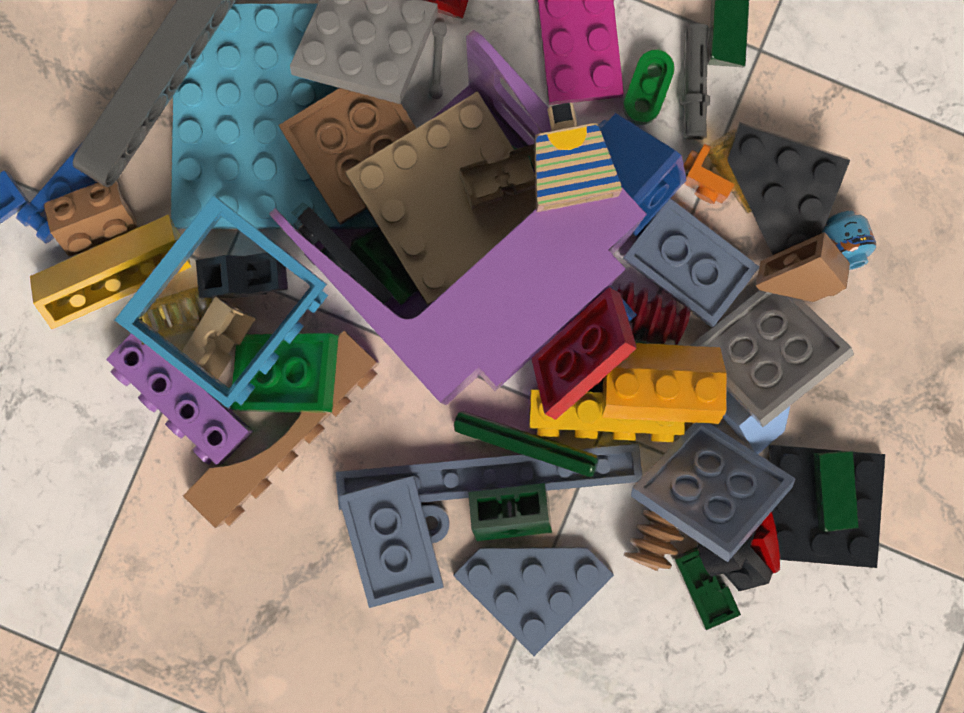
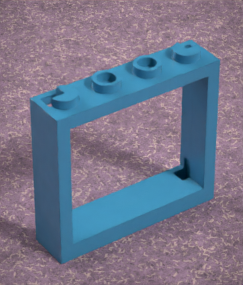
(169, 266)

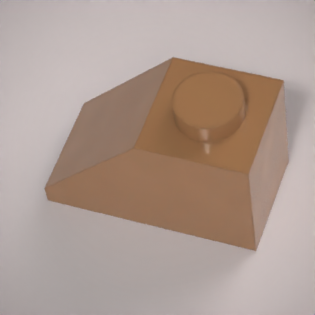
(805, 270)

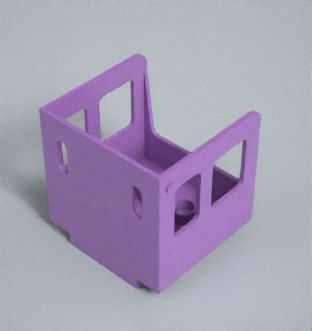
(520, 288)

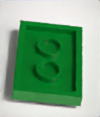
(299, 378)

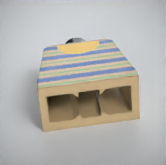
(572, 163)

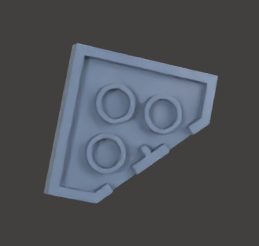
(533, 587)

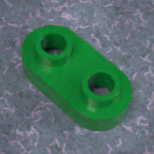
(648, 88)

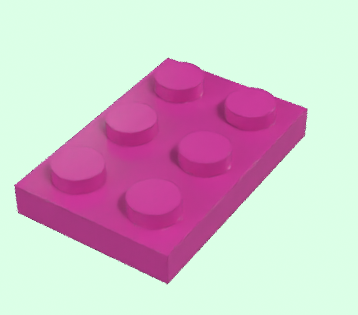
(580, 50)

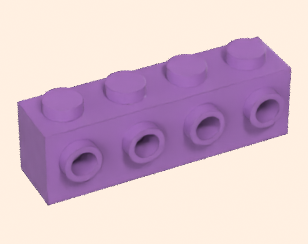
(186, 405)

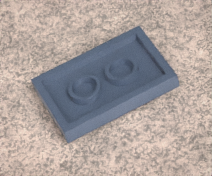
(691, 262)
(391, 541)

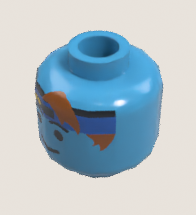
(852, 237)

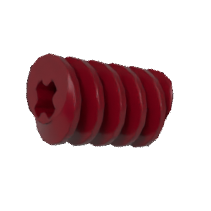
(655, 317)

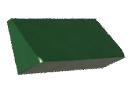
(728, 33)
(835, 491)

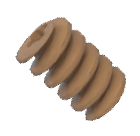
(655, 542)

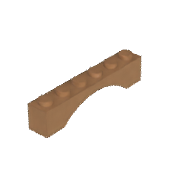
(224, 489)

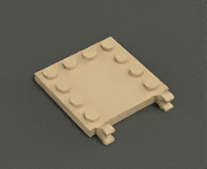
(422, 203)

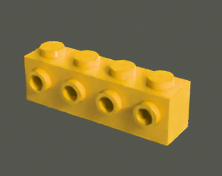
(102, 273)
(587, 420)

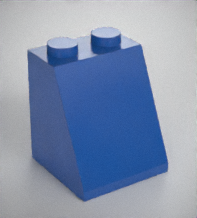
(644, 165)

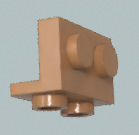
(89, 217)

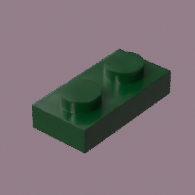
(381, 260)

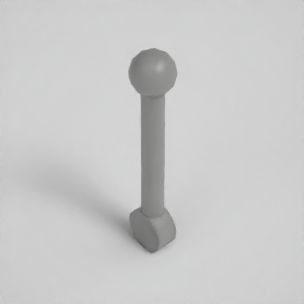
(439, 31)

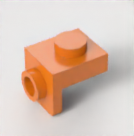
(707, 184)

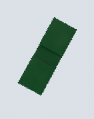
(705, 592)

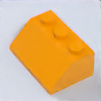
(667, 385)

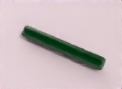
(526, 443)

